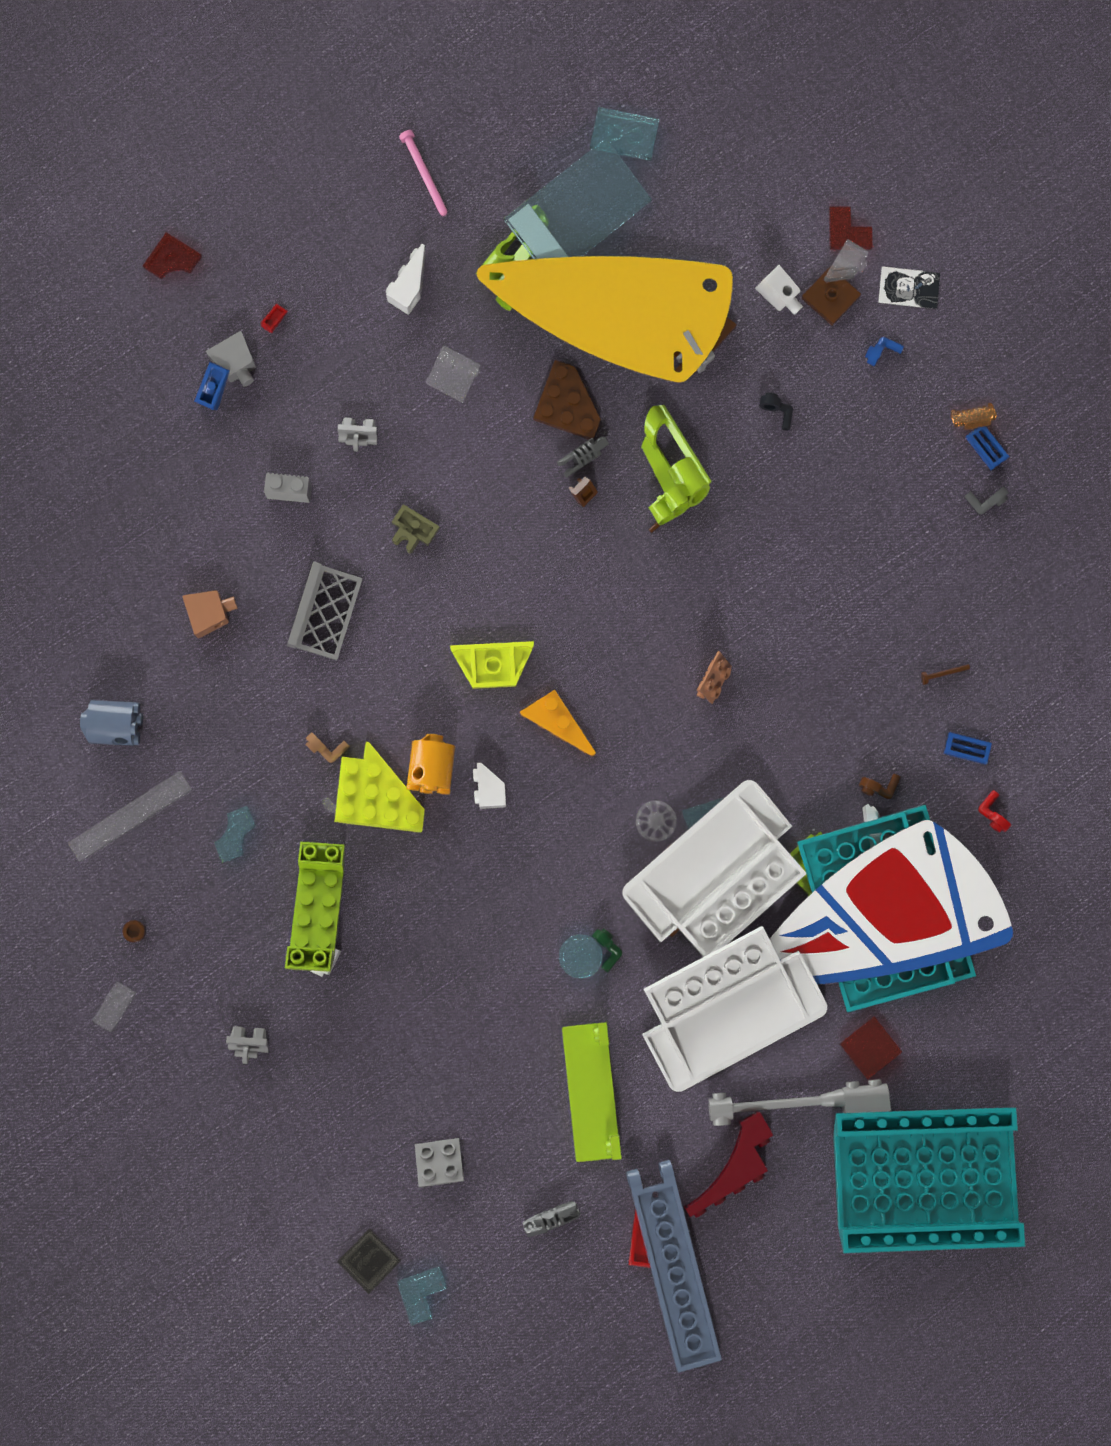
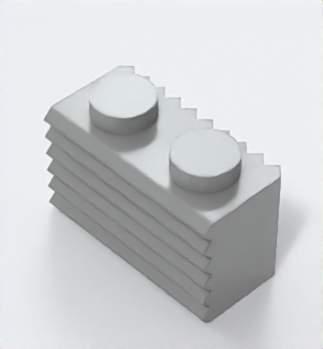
(287, 487)

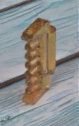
(974, 420)

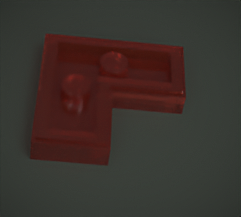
(841, 230)

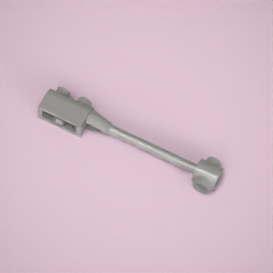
(851, 1098)

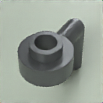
(997, 498)

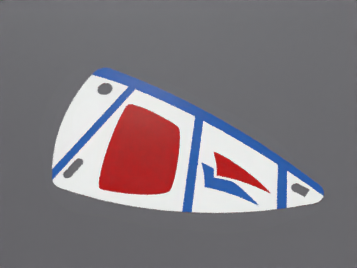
(896, 911)

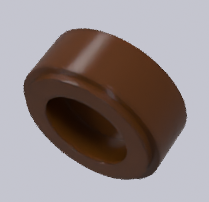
(134, 931)

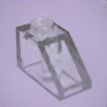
(847, 263)

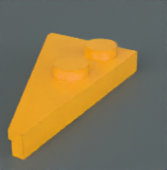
(553, 716)

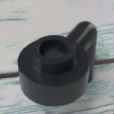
(772, 402)

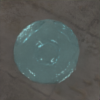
(580, 956)

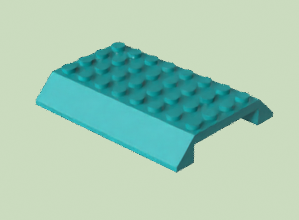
(926, 1180)

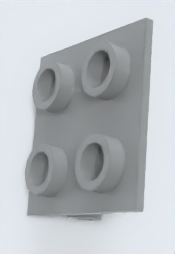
(439, 1162)

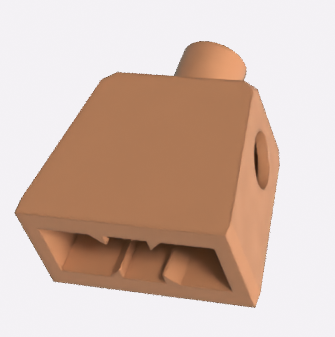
(208, 611)

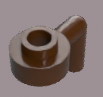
(872, 787)

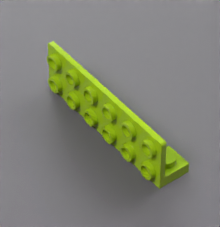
(591, 1092)

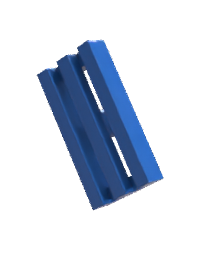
(1004, 456)
(949, 744)

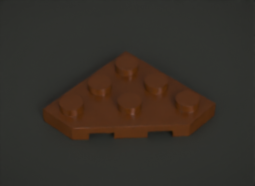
(567, 403)

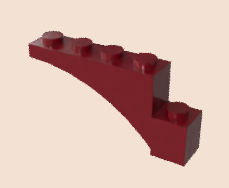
(741, 1167)

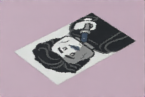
(909, 287)

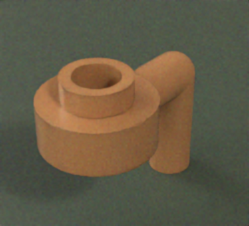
(315, 745)

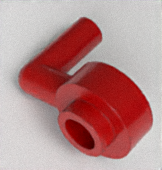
(997, 821)

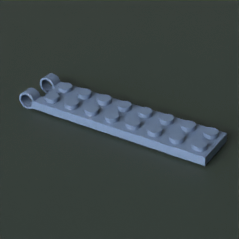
(674, 1270)

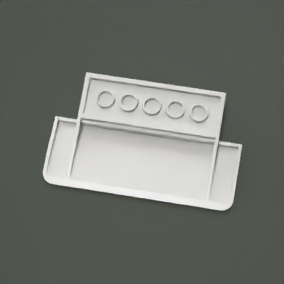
(717, 872)
(729, 1008)

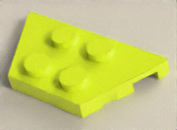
(493, 663)

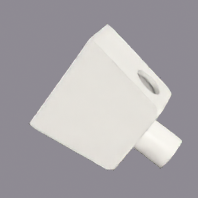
(780, 290)

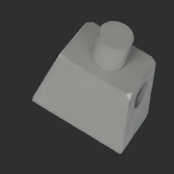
(234, 356)

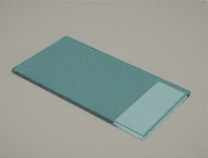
(579, 206)

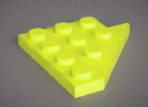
(375, 795)

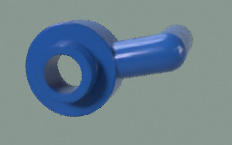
(874, 353)

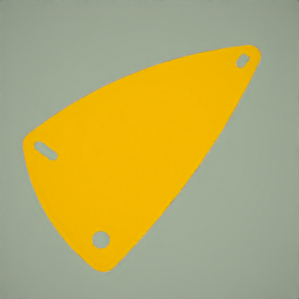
(621, 306)

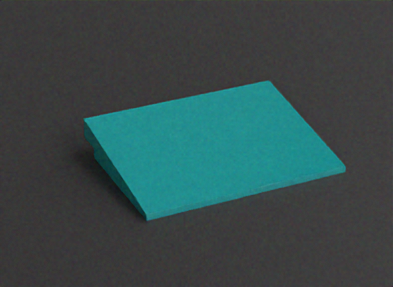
(834, 850)

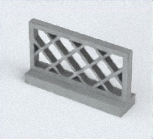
(306, 606)

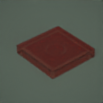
(870, 1047)

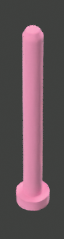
(407, 137)

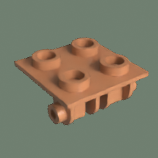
(717, 673)

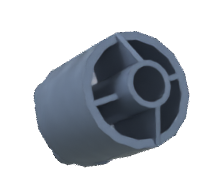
(112, 722)

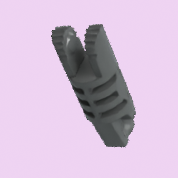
(583, 454)
(551, 1219)

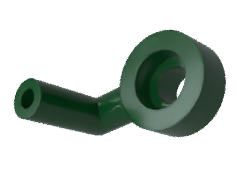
(604, 938)

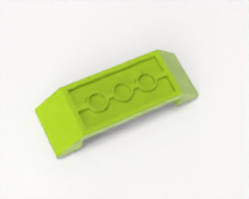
(316, 907)

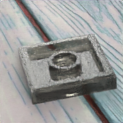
(369, 1261)

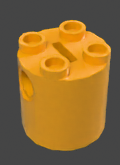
(431, 765)

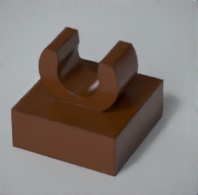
(583, 491)

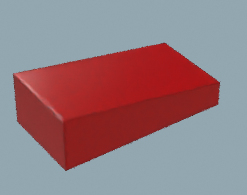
(273, 318)

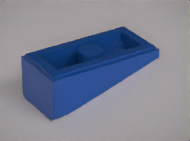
(212, 386)

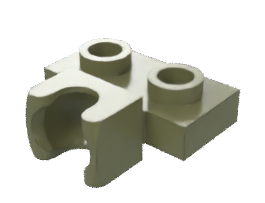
(413, 528)

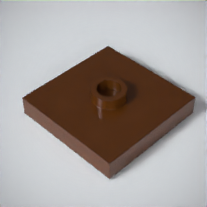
(831, 298)

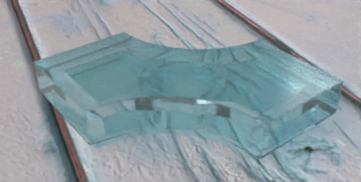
(239, 824)

